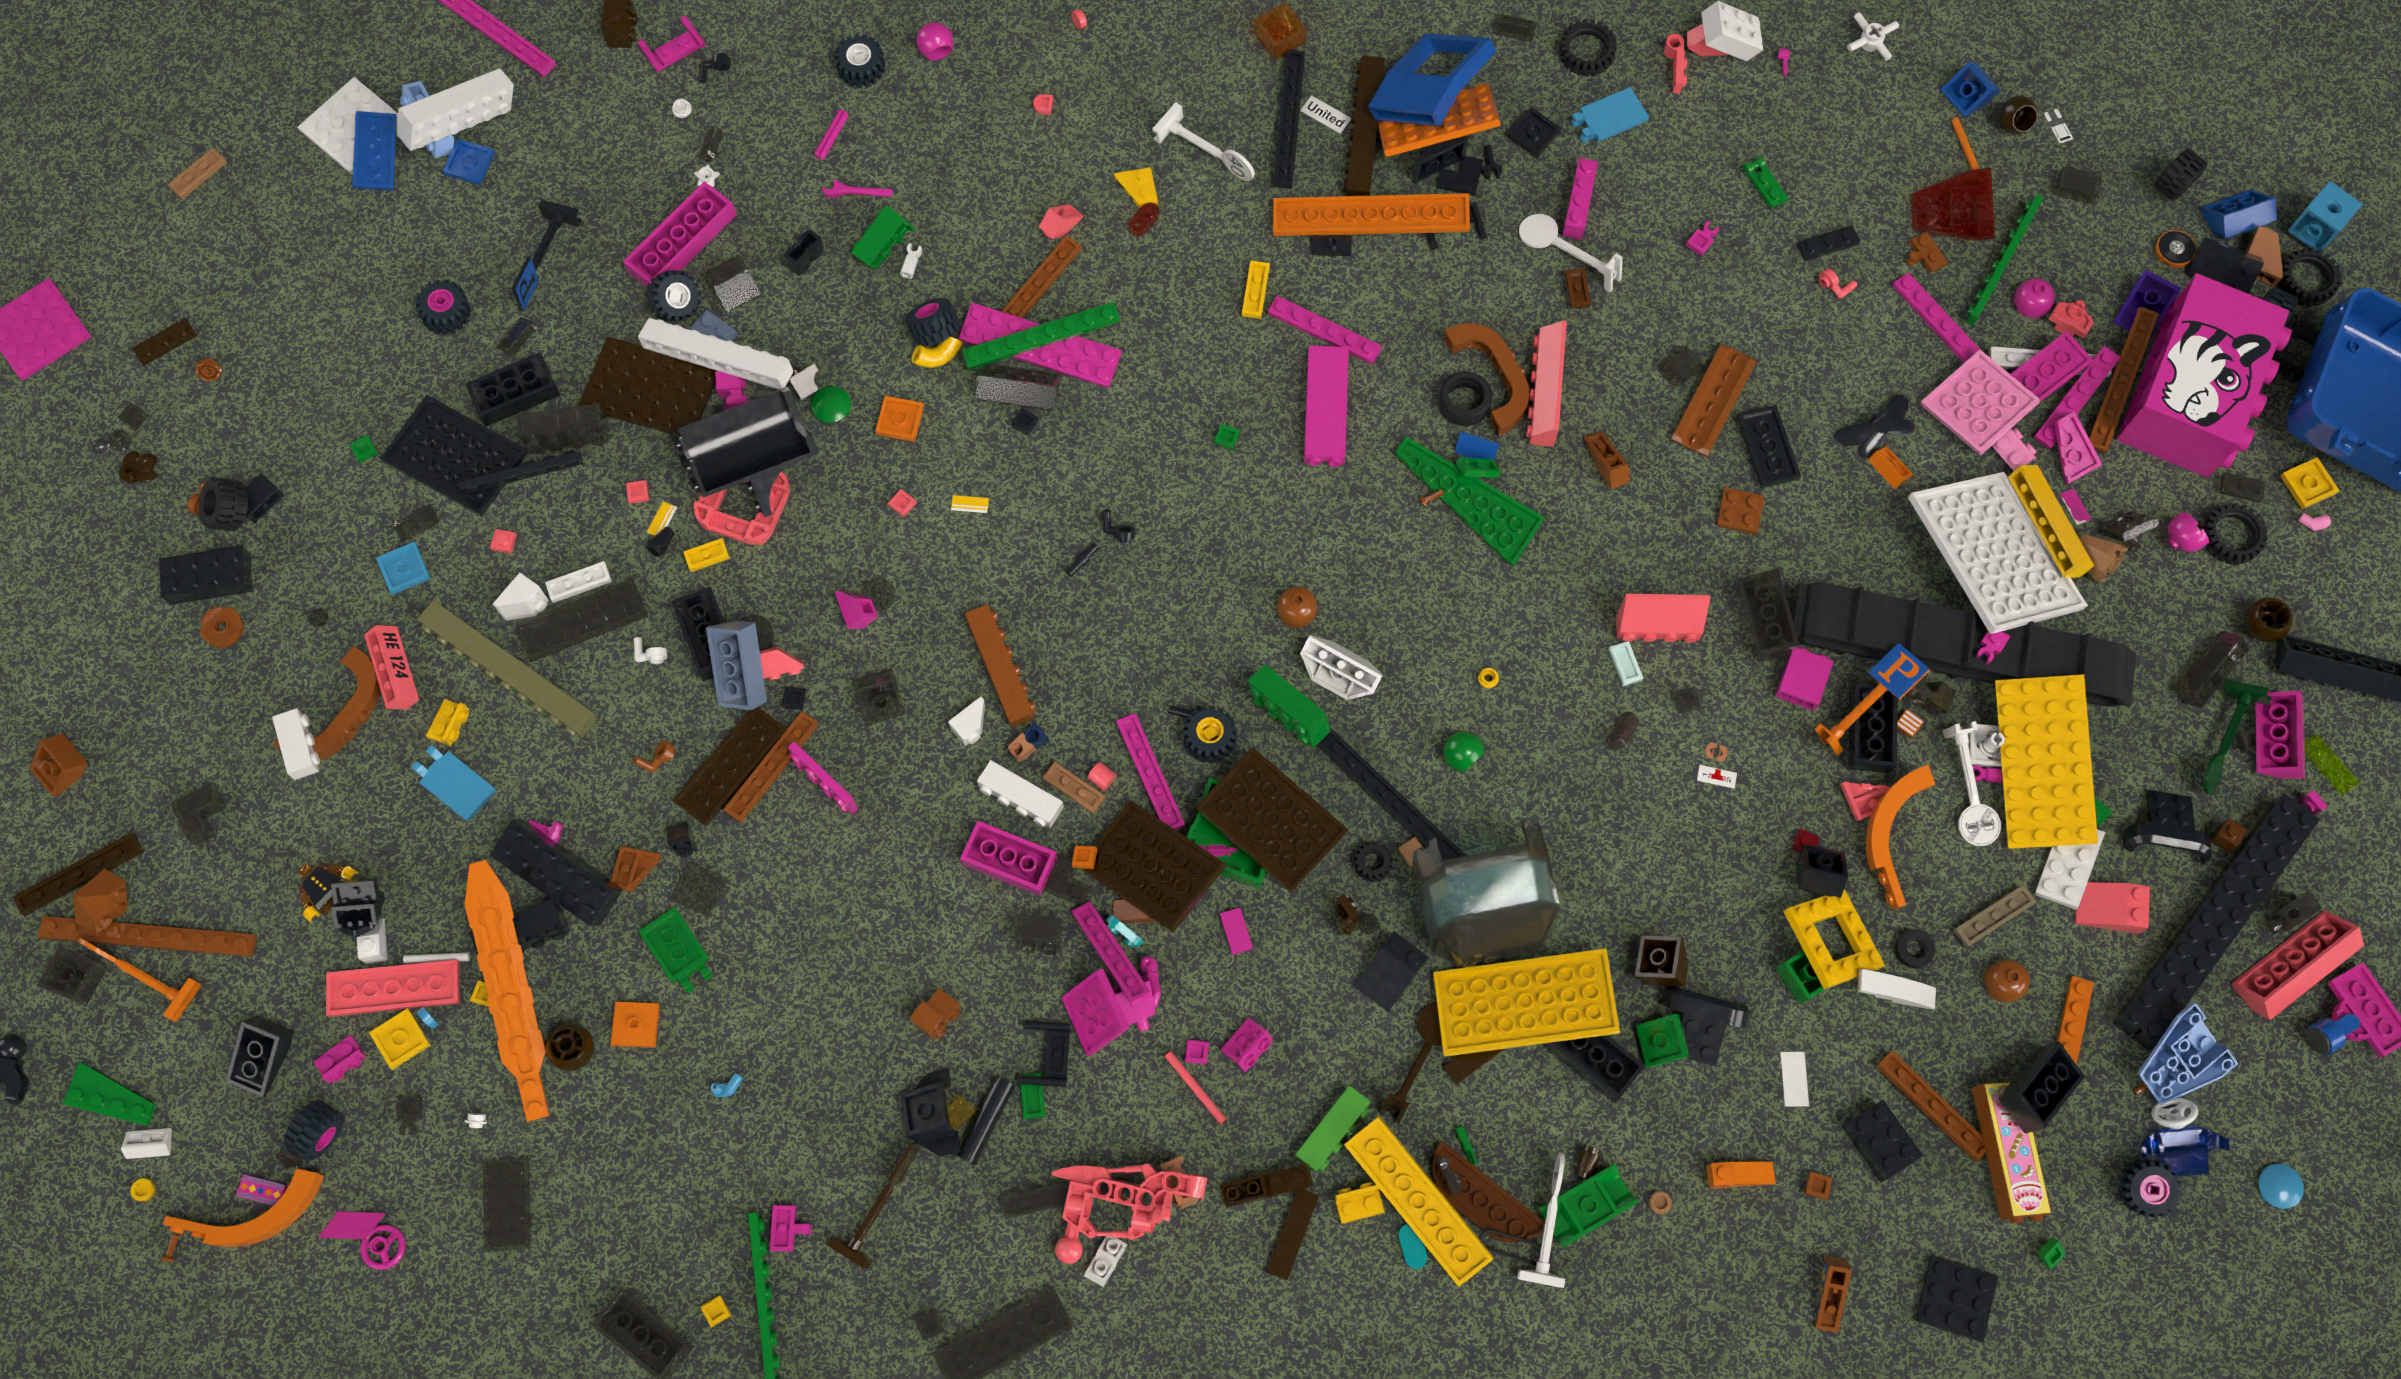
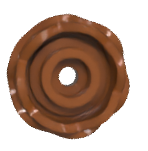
(208, 369)

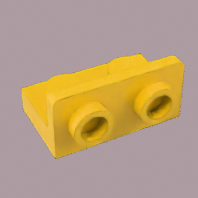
(448, 722)
(1359, 1203)

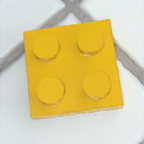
(2309, 483)
(400, 1039)

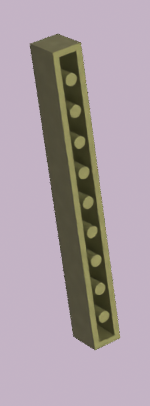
(507, 669)

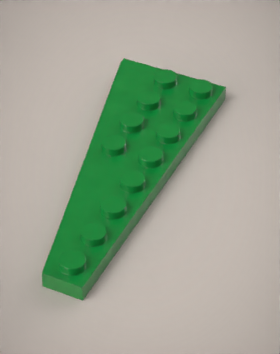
(1489, 512)

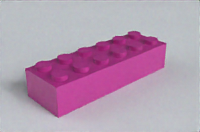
(681, 235)

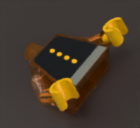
(317, 890)

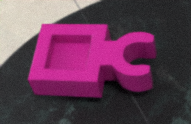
(1702, 240)
(1992, 644)

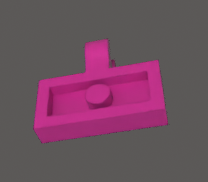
(785, 1227)

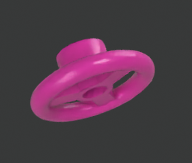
(374, 1247)

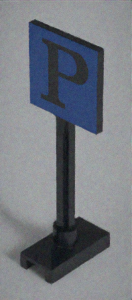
(527, 277)

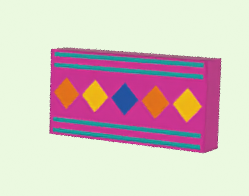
(260, 1190)

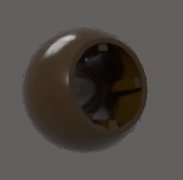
(2276, 616)
(559, 1037)

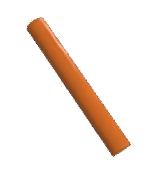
(1964, 143)

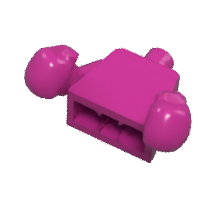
(1139, 1013)

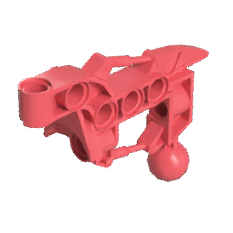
(1086, 1186)

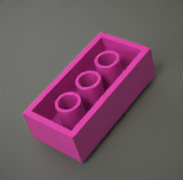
(1008, 858)

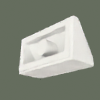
(147, 1143)

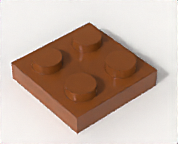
(1740, 511)

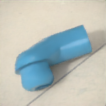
(726, 1089)

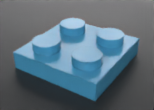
(403, 568)

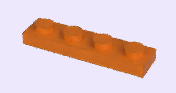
(2075, 1015)

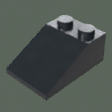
(1439, 156)
(2226, 265)
(1391, 971)
(258, 1055)

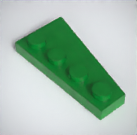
(103, 1096)

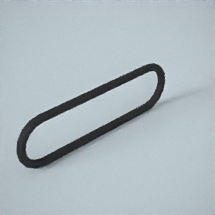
(1515, 1238)

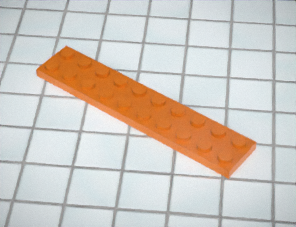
(1371, 214)

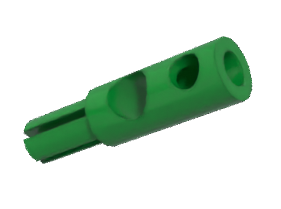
(1463, 1138)

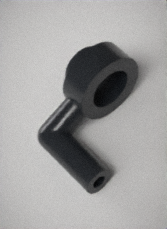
(719, 62)
(1122, 533)

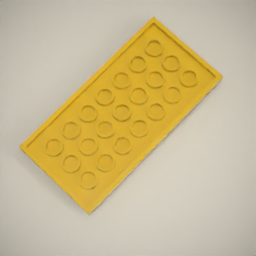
(2046, 762)
(1526, 1002)

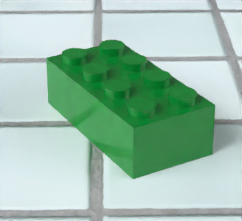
(1288, 706)

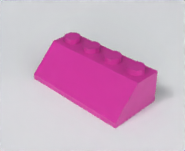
(2281, 736)

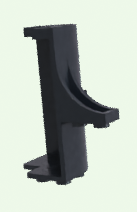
(745, 444)

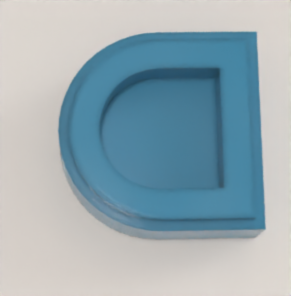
(427, 1017)

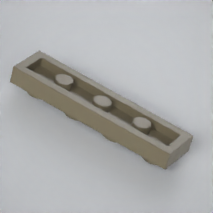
(1994, 916)

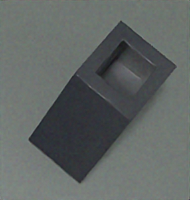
(681, 839)

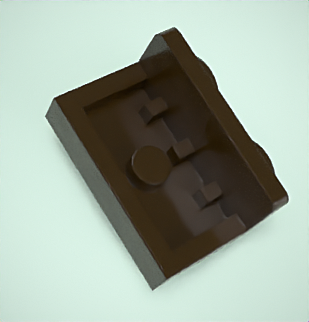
(1347, 910)

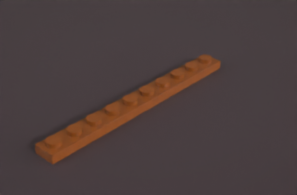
(151, 937)

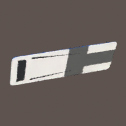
(2058, 126)

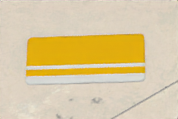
(969, 504)
(662, 518)

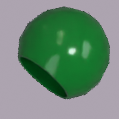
(1462, 750)

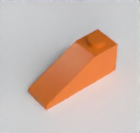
(1740, 1174)

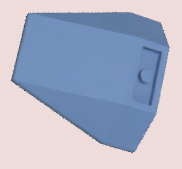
(2185, 1058)

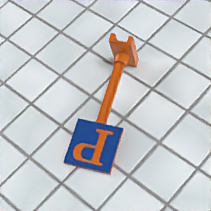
(1896, 673)

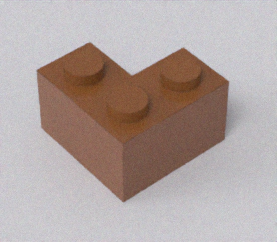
(935, 1015)

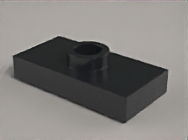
(1331, 245)

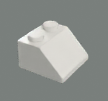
(521, 599)

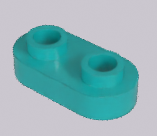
(1117, 926)

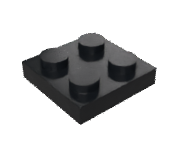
(1534, 132)

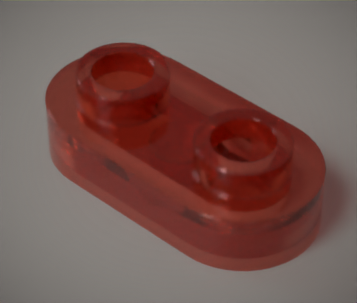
(1145, 218)

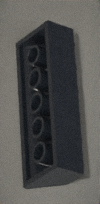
(2339, 668)

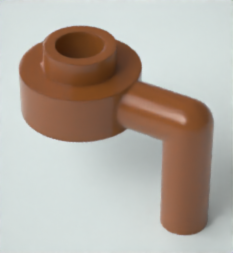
(663, 753)

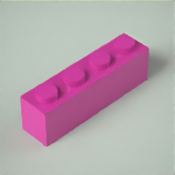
(1580, 198)

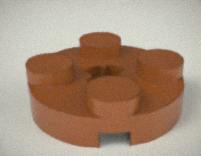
(229, 635)

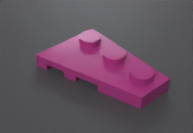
(2075, 448)

